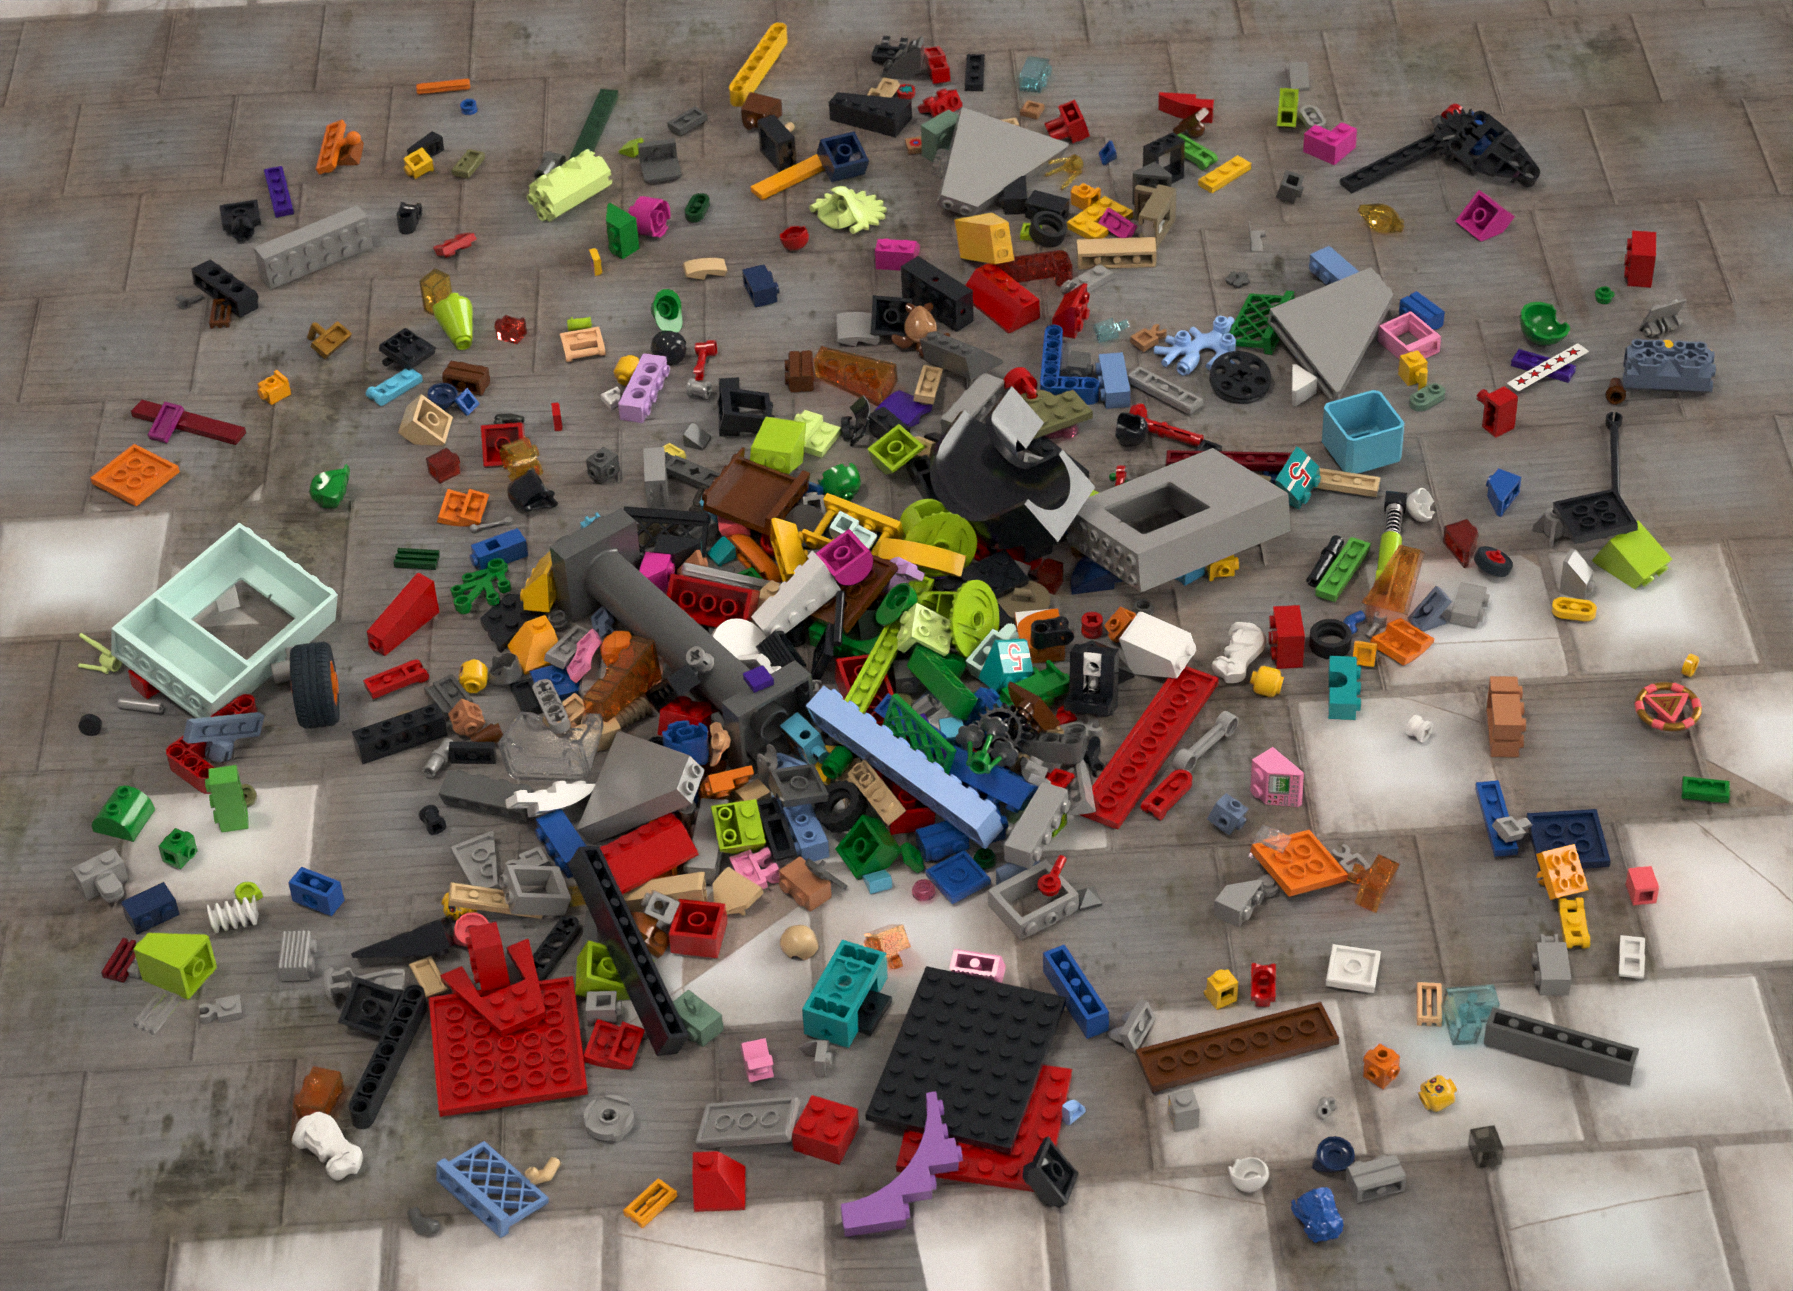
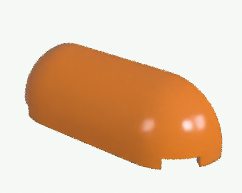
(752, 555)

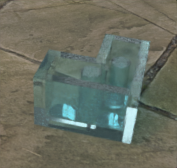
(1466, 1010)

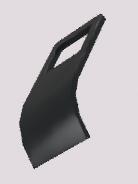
(861, 411)

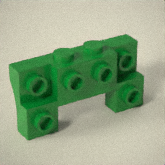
(1044, 683)

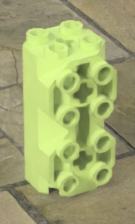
(568, 185)

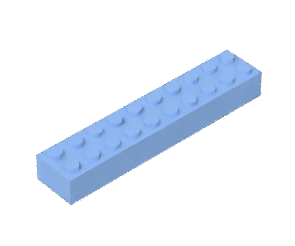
(905, 766)

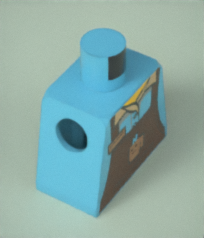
(810, 748)

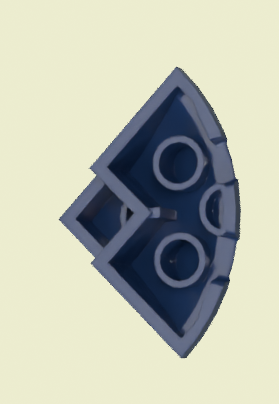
(1091, 577)

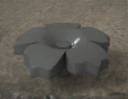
(1237, 279)

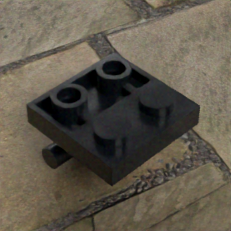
(406, 349)

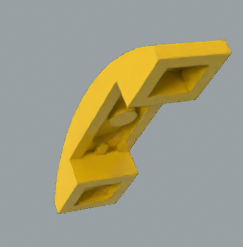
(923, 555)

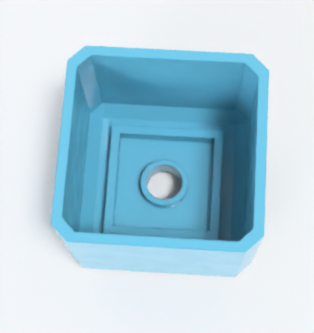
(1362, 432)

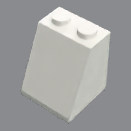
(1156, 647)

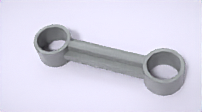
(1224, 726)

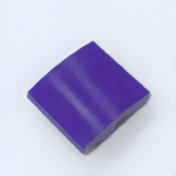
(905, 407)

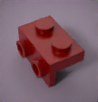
(941, 102)

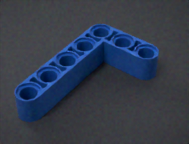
(1050, 378)

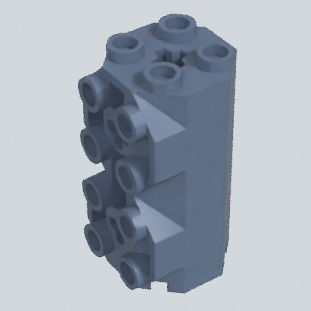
(1679, 368)

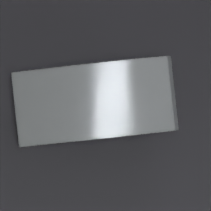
(1033, 770)

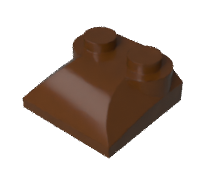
(1033, 709)

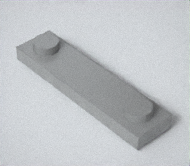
(1165, 390)

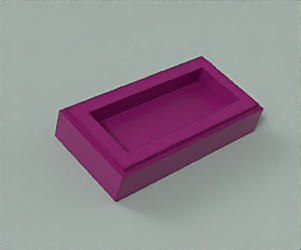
(165, 422)

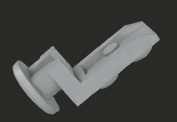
(341, 981)

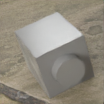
(1183, 1110)

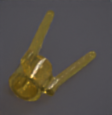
(1072, 164)

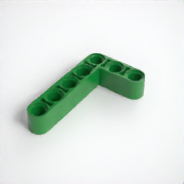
(942, 678)

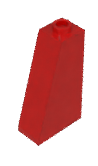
(404, 615)

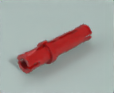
(1181, 435)

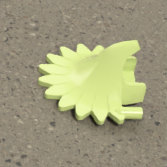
(848, 208)

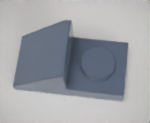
(1428, 612)

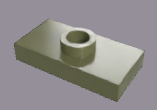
(468, 163)

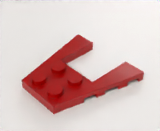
(509, 1007)

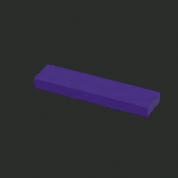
(278, 191)

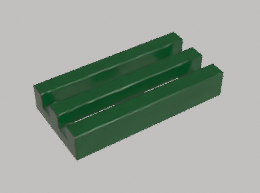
(416, 558)

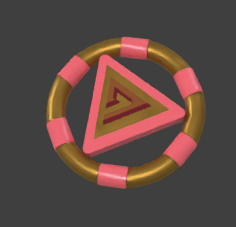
(1667, 706)

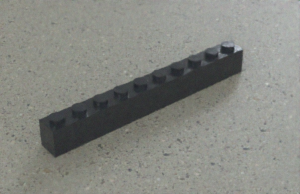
(628, 951)

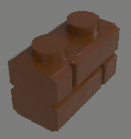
(799, 371)
(468, 376)

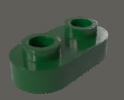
(697, 207)

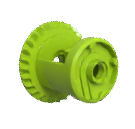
(934, 525)
(960, 607)

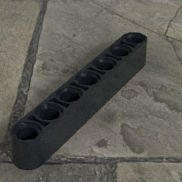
(388, 1057)

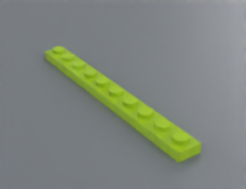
(881, 657)

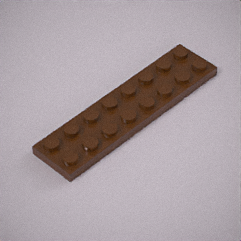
(1236, 1046)

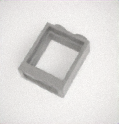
(656, 478)
(552, 903)

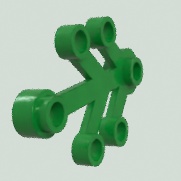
(496, 568)

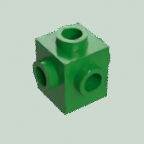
(178, 848)

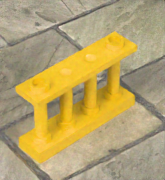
(869, 519)

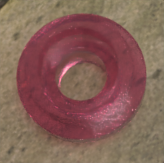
(923, 890)

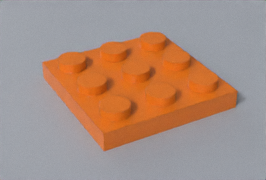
(135, 475)
(1302, 865)

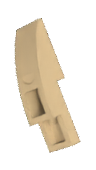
(876, 792)

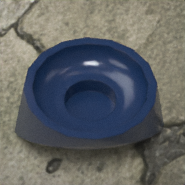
(442, 395)
(1333, 1155)

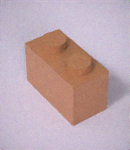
(804, 885)

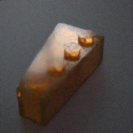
(856, 374)
(625, 680)

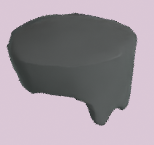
(505, 670)

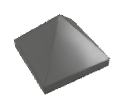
(1088, 898)

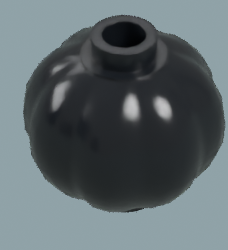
(670, 345)

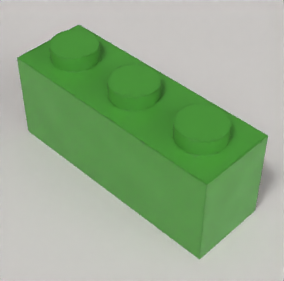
(227, 798)

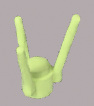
(108, 661)

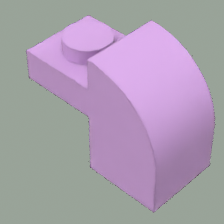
(906, 573)

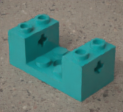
(833, 1008)

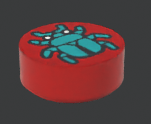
(906, 91)

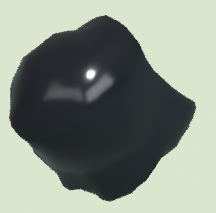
(529, 492)

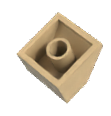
(425, 423)

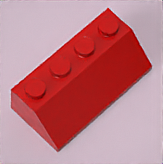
(1003, 298)
(711, 601)
(648, 852)

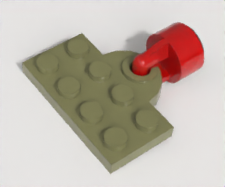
(1055, 411)

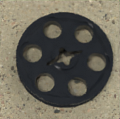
(1243, 370)

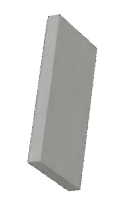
(748, 1122)

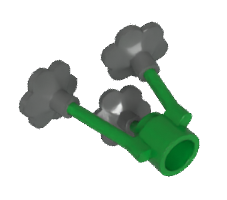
(972, 737)

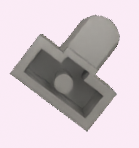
(101, 876)

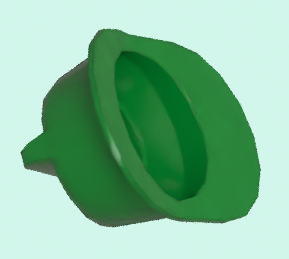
(667, 310)

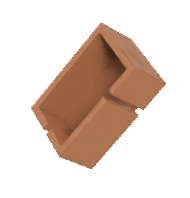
(1505, 716)

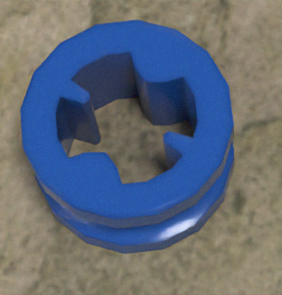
(468, 107)

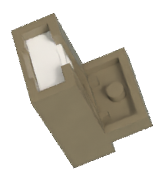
(1155, 210)

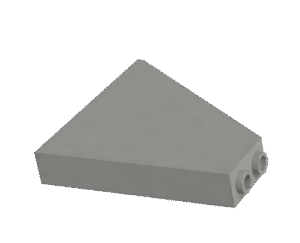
(988, 157)
(1333, 327)
(638, 786)

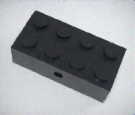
(949, 297)

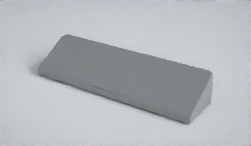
(1079, 789)

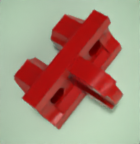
(1263, 984)

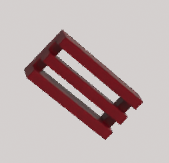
(119, 960)

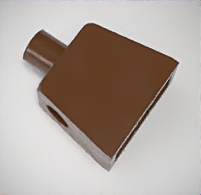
(758, 107)

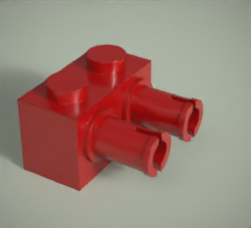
(1068, 124)

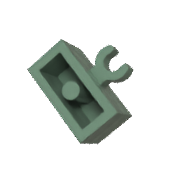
(699, 1018)

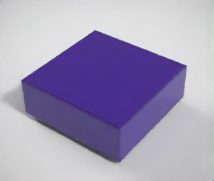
(758, 678)

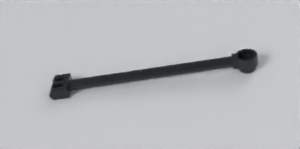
(1613, 426)

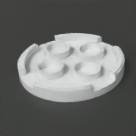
(739, 636)

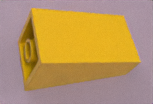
(984, 238)

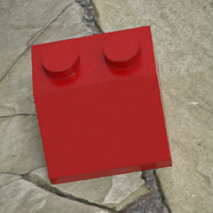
(496, 435)

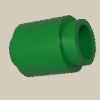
(837, 762)

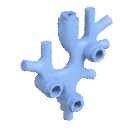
(1218, 340)

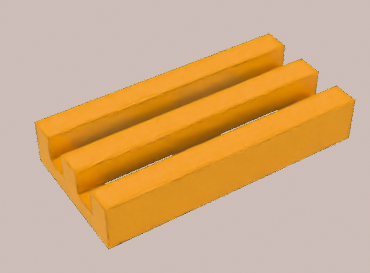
(653, 1205)

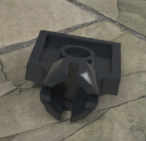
(240, 218)

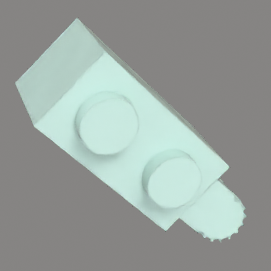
(977, 659)

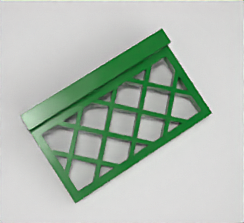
(1268, 336)
(922, 728)

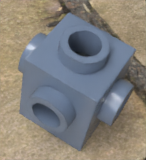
(1228, 814)

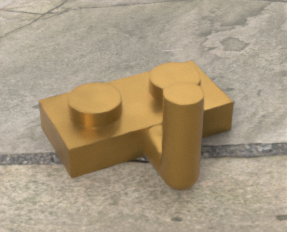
(329, 339)

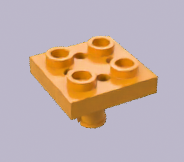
(1557, 872)

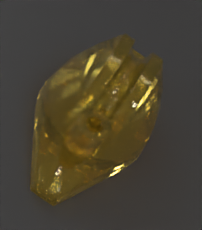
(1382, 218)

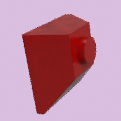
(717, 1182)

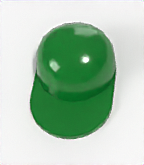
(897, 601)

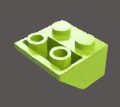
(738, 827)

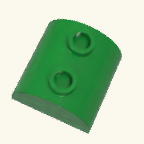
(124, 814)

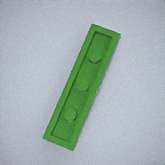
(1342, 569)

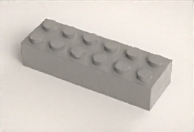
(313, 247)

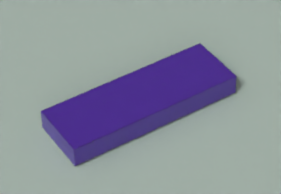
(1528, 360)

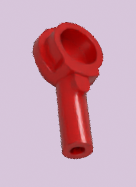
(1050, 883)

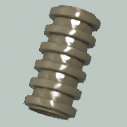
(633, 712)

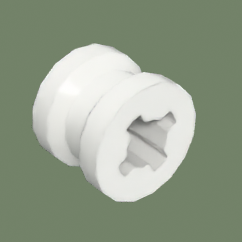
(1419, 728)

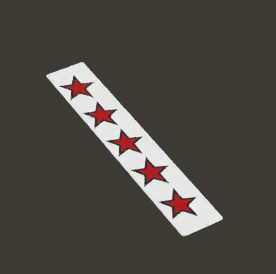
(1547, 367)

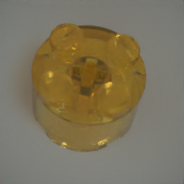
(519, 457)

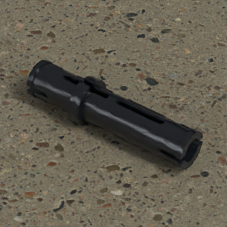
(1328, 556)

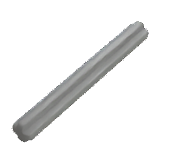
(723, 576)

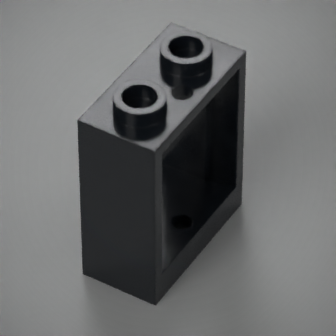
(775, 142)
(1169, 143)
(747, 399)

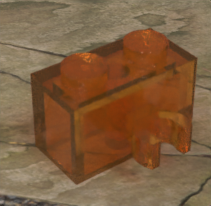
(1374, 882)
(889, 940)
(319, 1092)

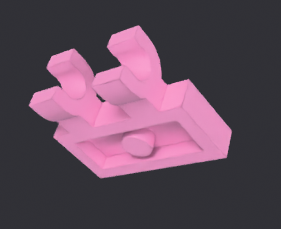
(748, 866)

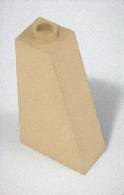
(685, 886)

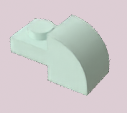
(844, 522)

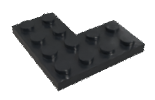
(997, 571)

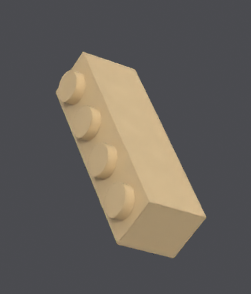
(1116, 252)

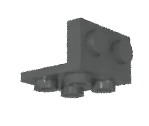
(659, 160)

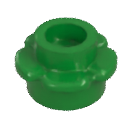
(1604, 295)

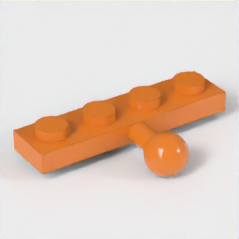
(331, 145)

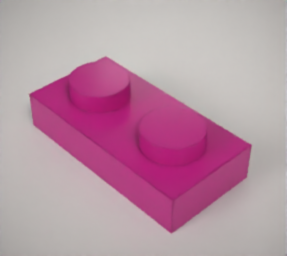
(1117, 224)

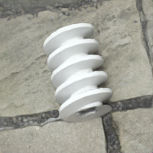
(233, 914)

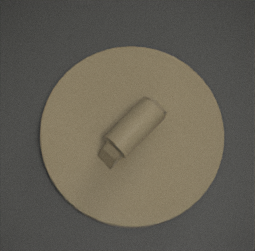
(1027, 598)

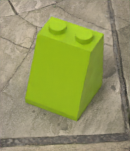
(779, 444)
(1633, 557)
(175, 961)

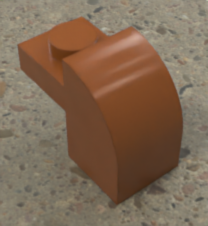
(653, 936)

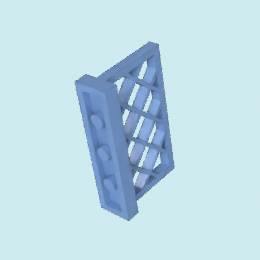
(475, 1196)

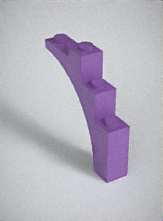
(885, 1208)

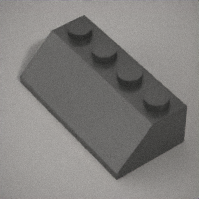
(957, 355)

